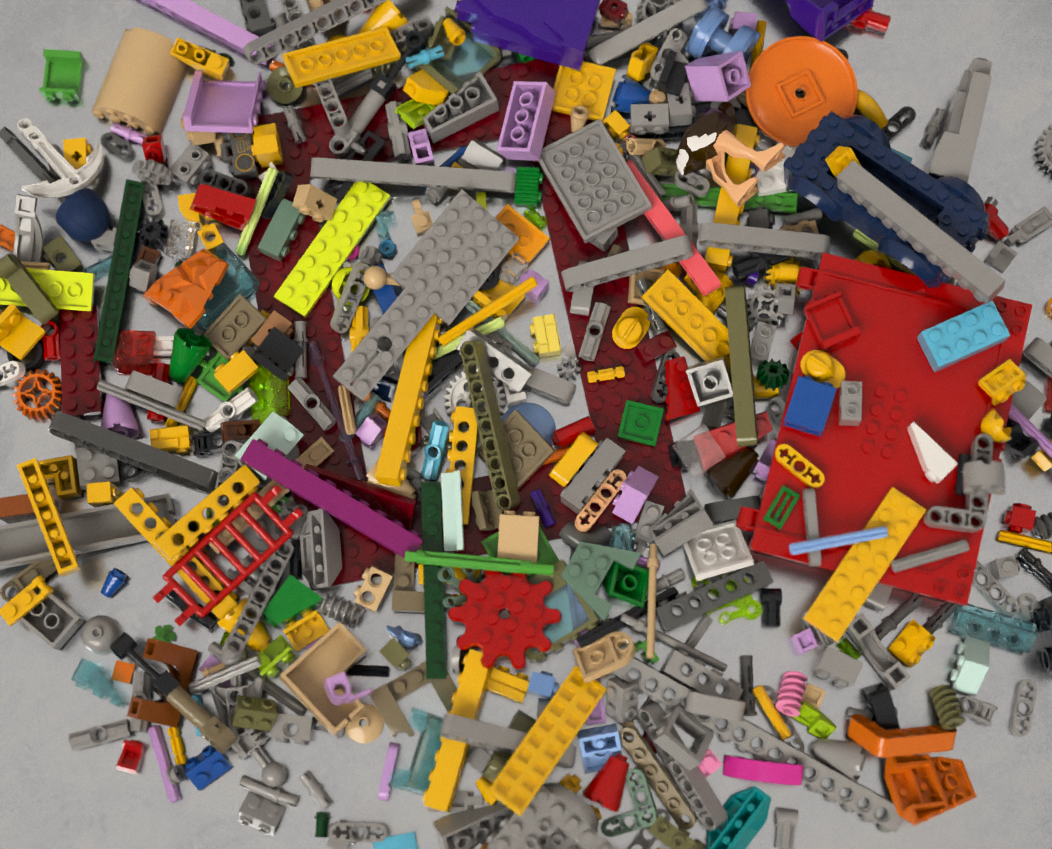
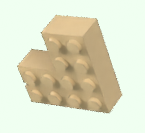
(306, 677)

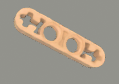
(600, 500)

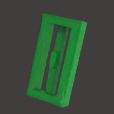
(773, 522)

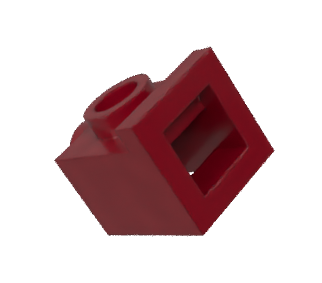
(613, 15)

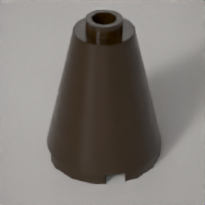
(733, 471)

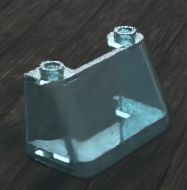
(236, 281)
(416, 778)

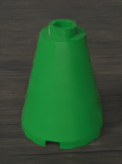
(187, 353)

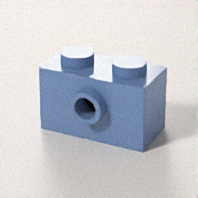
(542, 684)

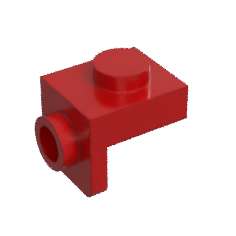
(130, 756)

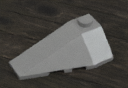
(470, 827)

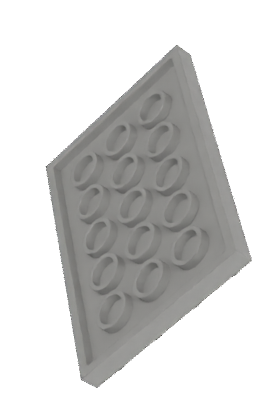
(593, 181)

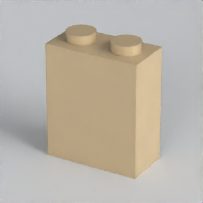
(518, 536)

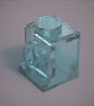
(623, 537)

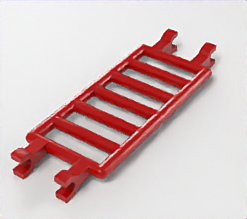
(212, 537)

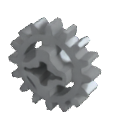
(152, 172)
(760, 297)

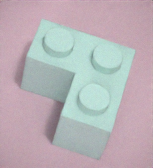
(971, 665)

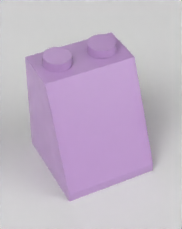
(718, 77)

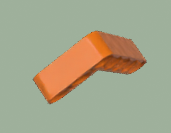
(899, 741)

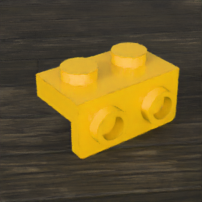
(306, 630)
(912, 643)

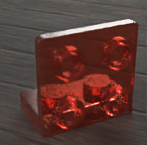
(134, 352)

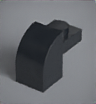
(1020, 443)

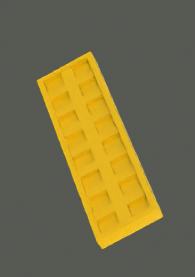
(864, 566)
(546, 741)

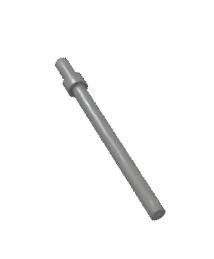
(639, 625)

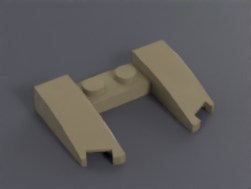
(403, 596)
(387, 695)

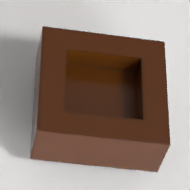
(149, 255)

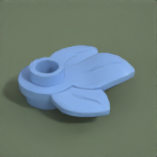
(404, 637)

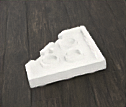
(773, 180)

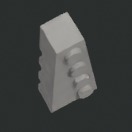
(461, 109)

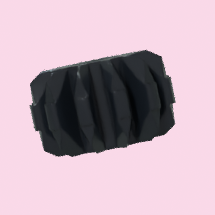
(148, 228)

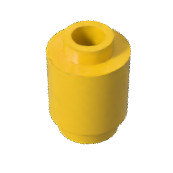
(786, 272)

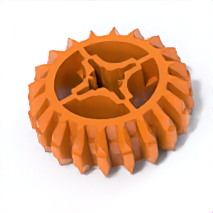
(23, 393)

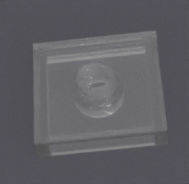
(698, 451)

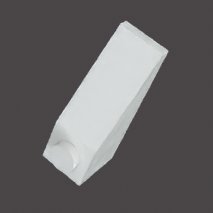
(932, 457)

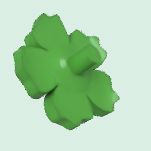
(165, 633)

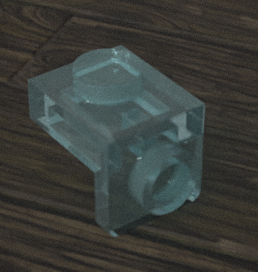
(383, 218)

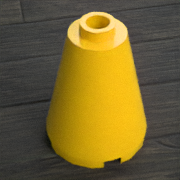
(384, 15)
(259, 636)

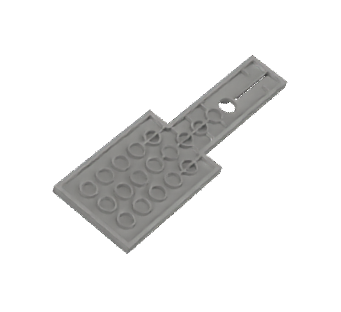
(436, 279)

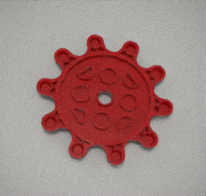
(504, 636)

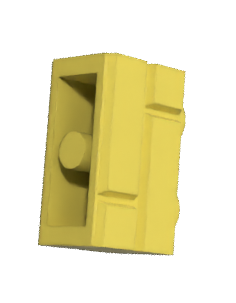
(546, 336)

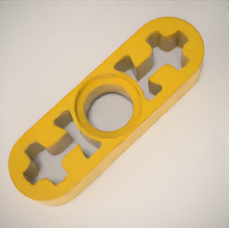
(814, 471)

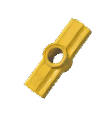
(360, 326)

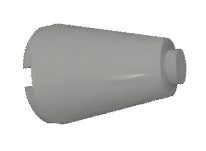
(841, 755)

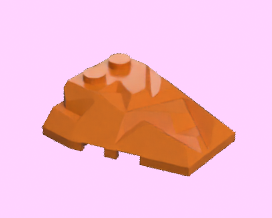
(188, 287)

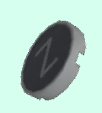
(457, 659)

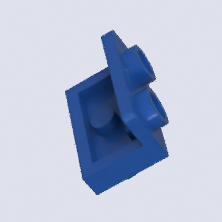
(206, 767)

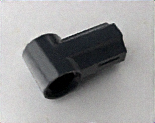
(771, 601)

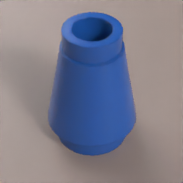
(113, 582)

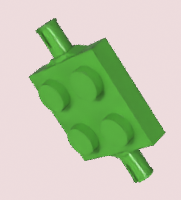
(208, 381)

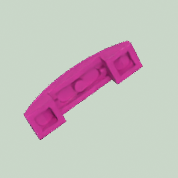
(763, 770)

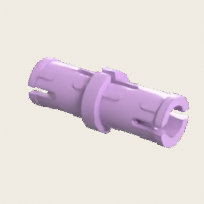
(129, 134)

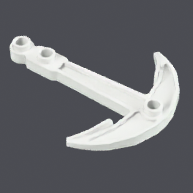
(71, 179)

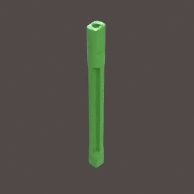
(478, 562)

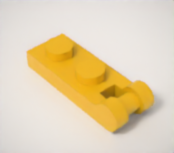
(25, 601)

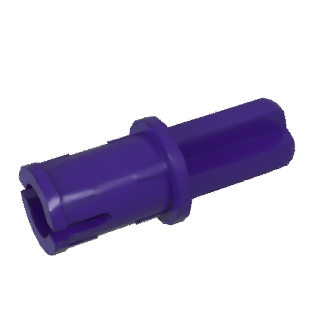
(542, 508)

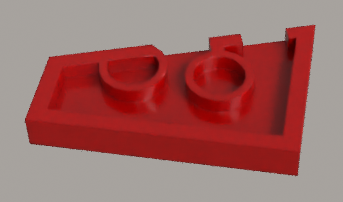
(680, 394)

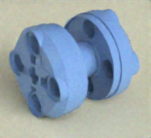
(710, 35)

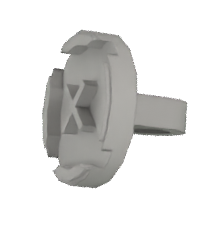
(253, 537)

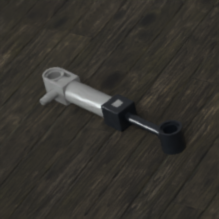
(381, 90)

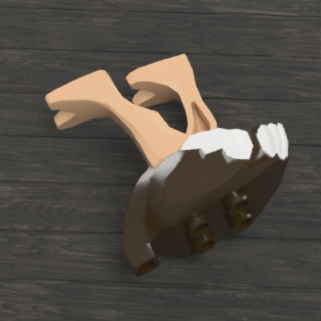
(709, 141)

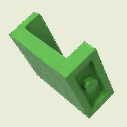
(62, 75)

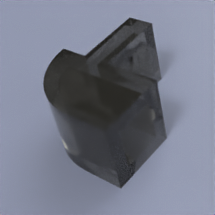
(716, 412)

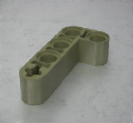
(27, 288)
(520, 722)

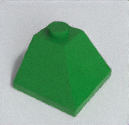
(627, 584)

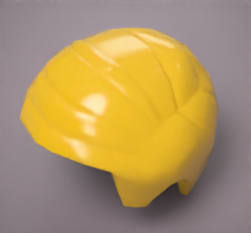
(993, 425)

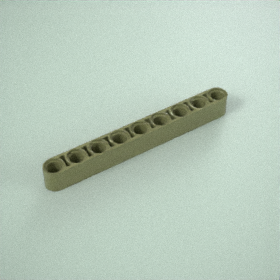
(741, 366)
(483, 418)

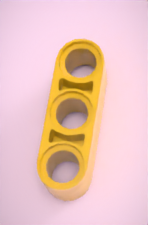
(573, 459)

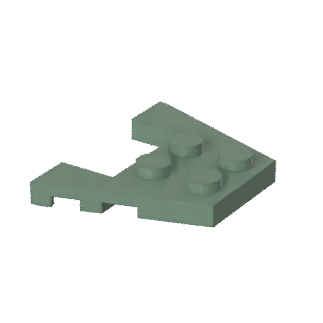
(588, 569)

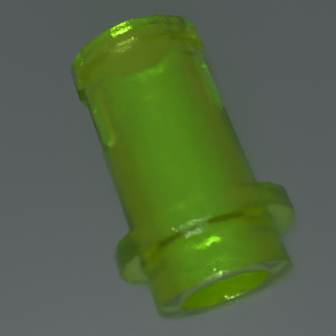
(538, 220)
(850, 650)

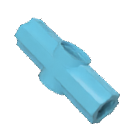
(437, 439)

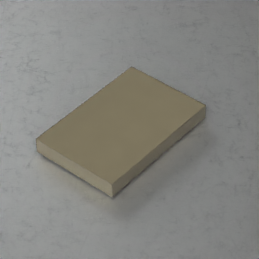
(235, 327)

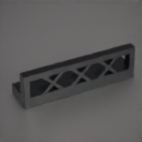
(370, 156)
(442, 370)

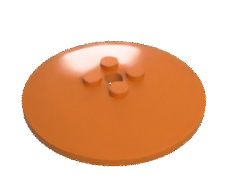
(792, 66)

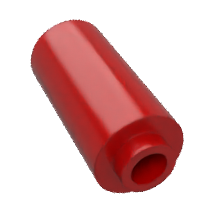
(568, 434)

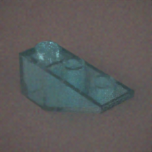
(96, 678)

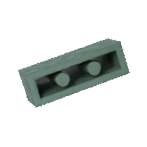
(281, 231)

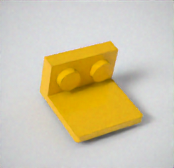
(485, 297)
(18, 333)

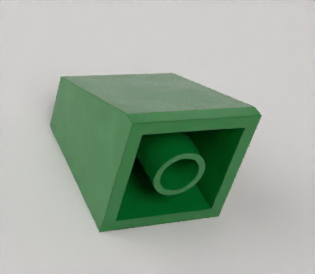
(291, 603)

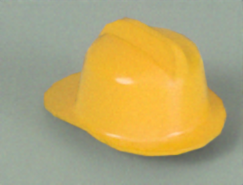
(630, 328)
(822, 368)

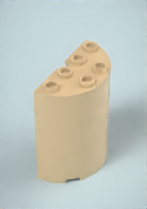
(141, 82)

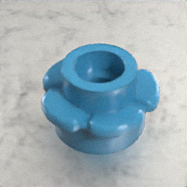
(388, 253)

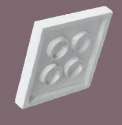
(718, 551)

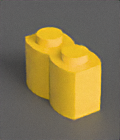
(641, 61)

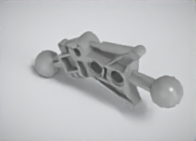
(250, 741)

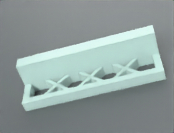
(452, 511)

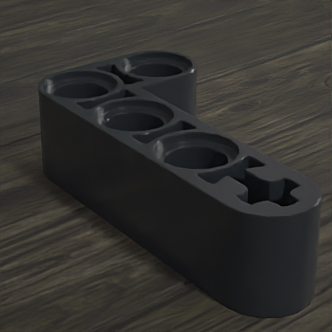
(882, 706)

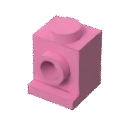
(709, 763)

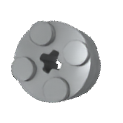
(984, 478)

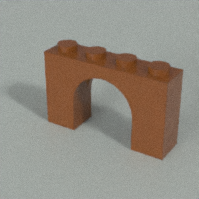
(180, 664)

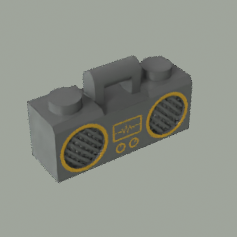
(243, 162)

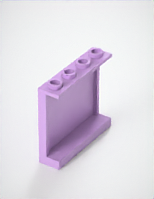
(223, 105)

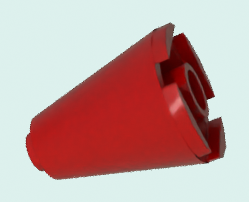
(609, 783)

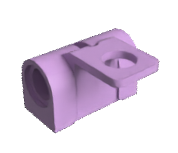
(341, 682)

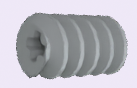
(341, 610)

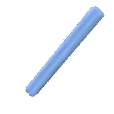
(838, 540)

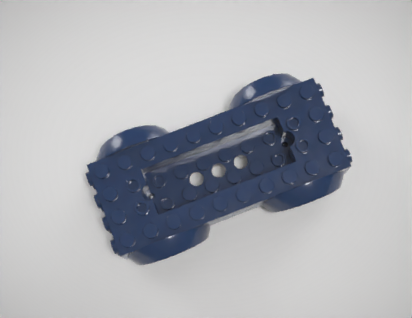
(944, 201)

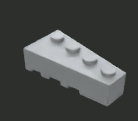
(592, 475)

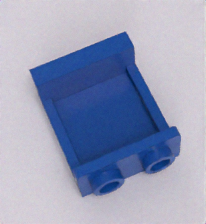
(810, 405)

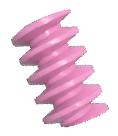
(791, 693)

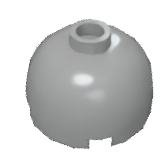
(100, 633)

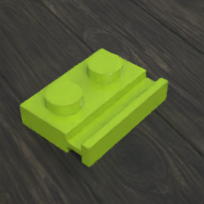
(414, 112)

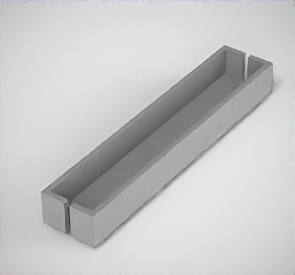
(87, 531)

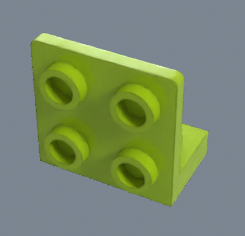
(275, 656)

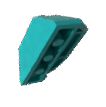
(746, 815)

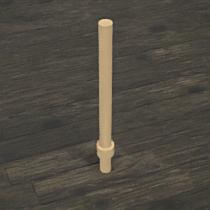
(652, 565)

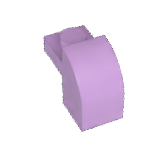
(421, 147)

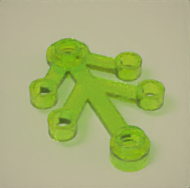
(744, 605)

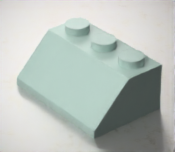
(277, 434)

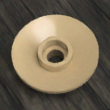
(371, 730)

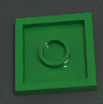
(640, 423)

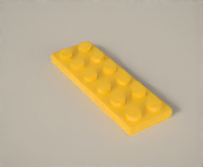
(341, 57)
(688, 317)

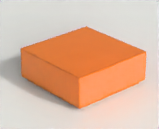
(123, 672)

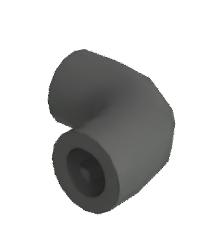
(573, 536)

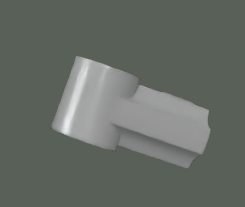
(786, 823)

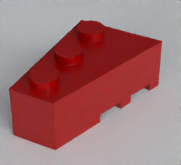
(223, 206)

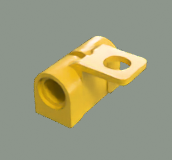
(715, 298)

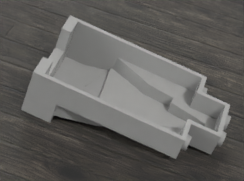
(962, 125)

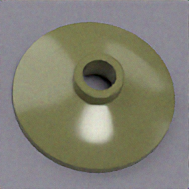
(276, 88)

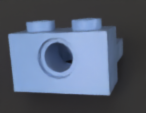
(598, 745)

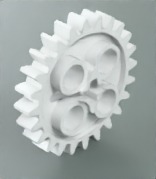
(458, 394)

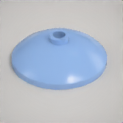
(537, 417)

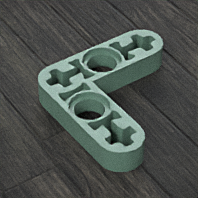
(638, 814)

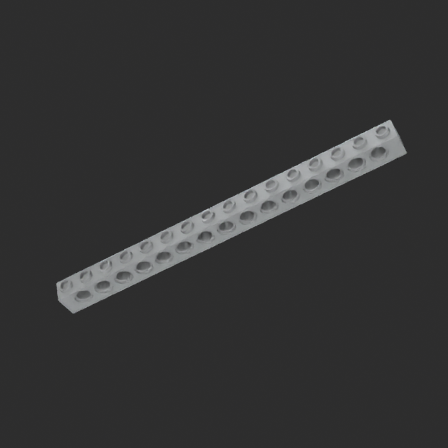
(890, 821)

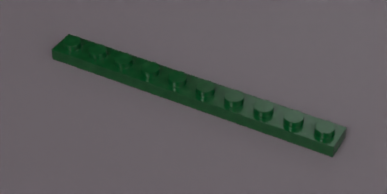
(119, 271)
(433, 586)

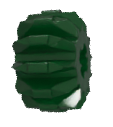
(772, 374)

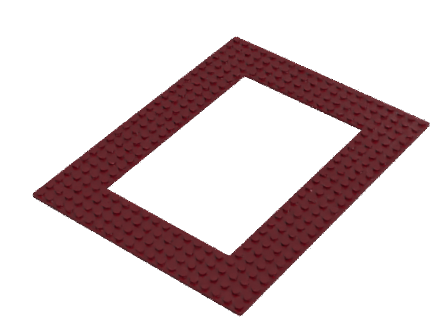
(603, 398)

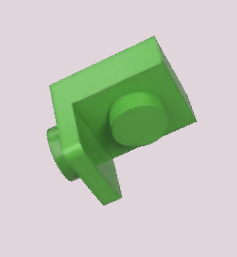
(643, 646)

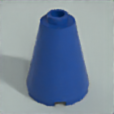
(629, 93)

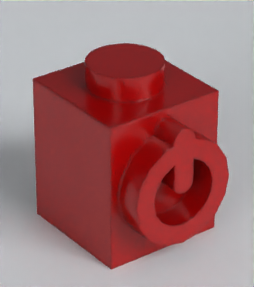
(154, 148)
(1020, 518)

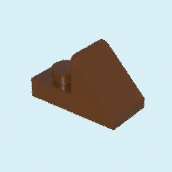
(239, 430)

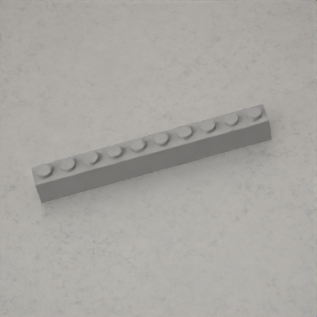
(920, 232)

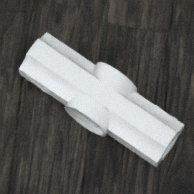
(239, 404)

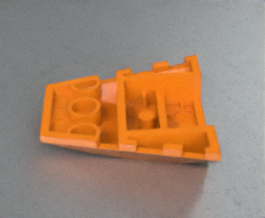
(926, 785)

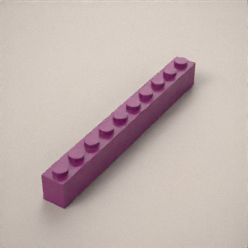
(330, 499)

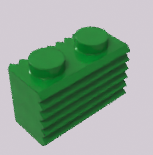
(527, 186)

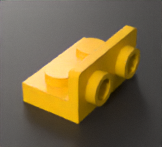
(1003, 382)

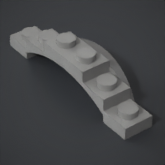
(28, 233)

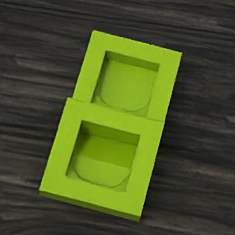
(817, 722)

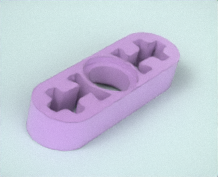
(389, 767)

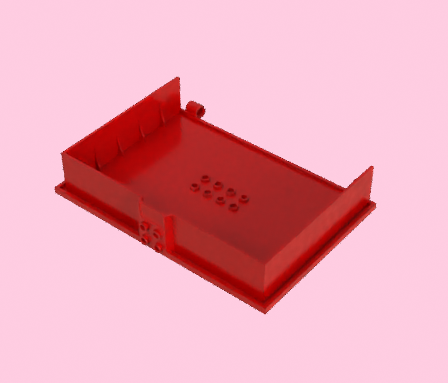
(879, 454)

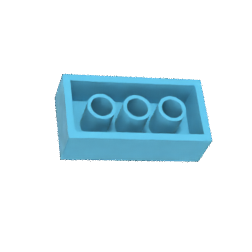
(963, 336)

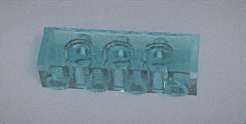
(987, 619)

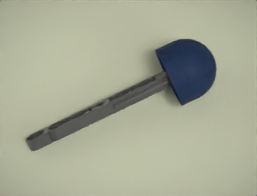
(81, 214)

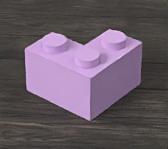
(634, 494)

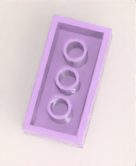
(526, 120)

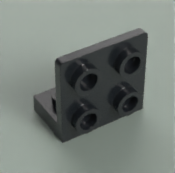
(277, 353)

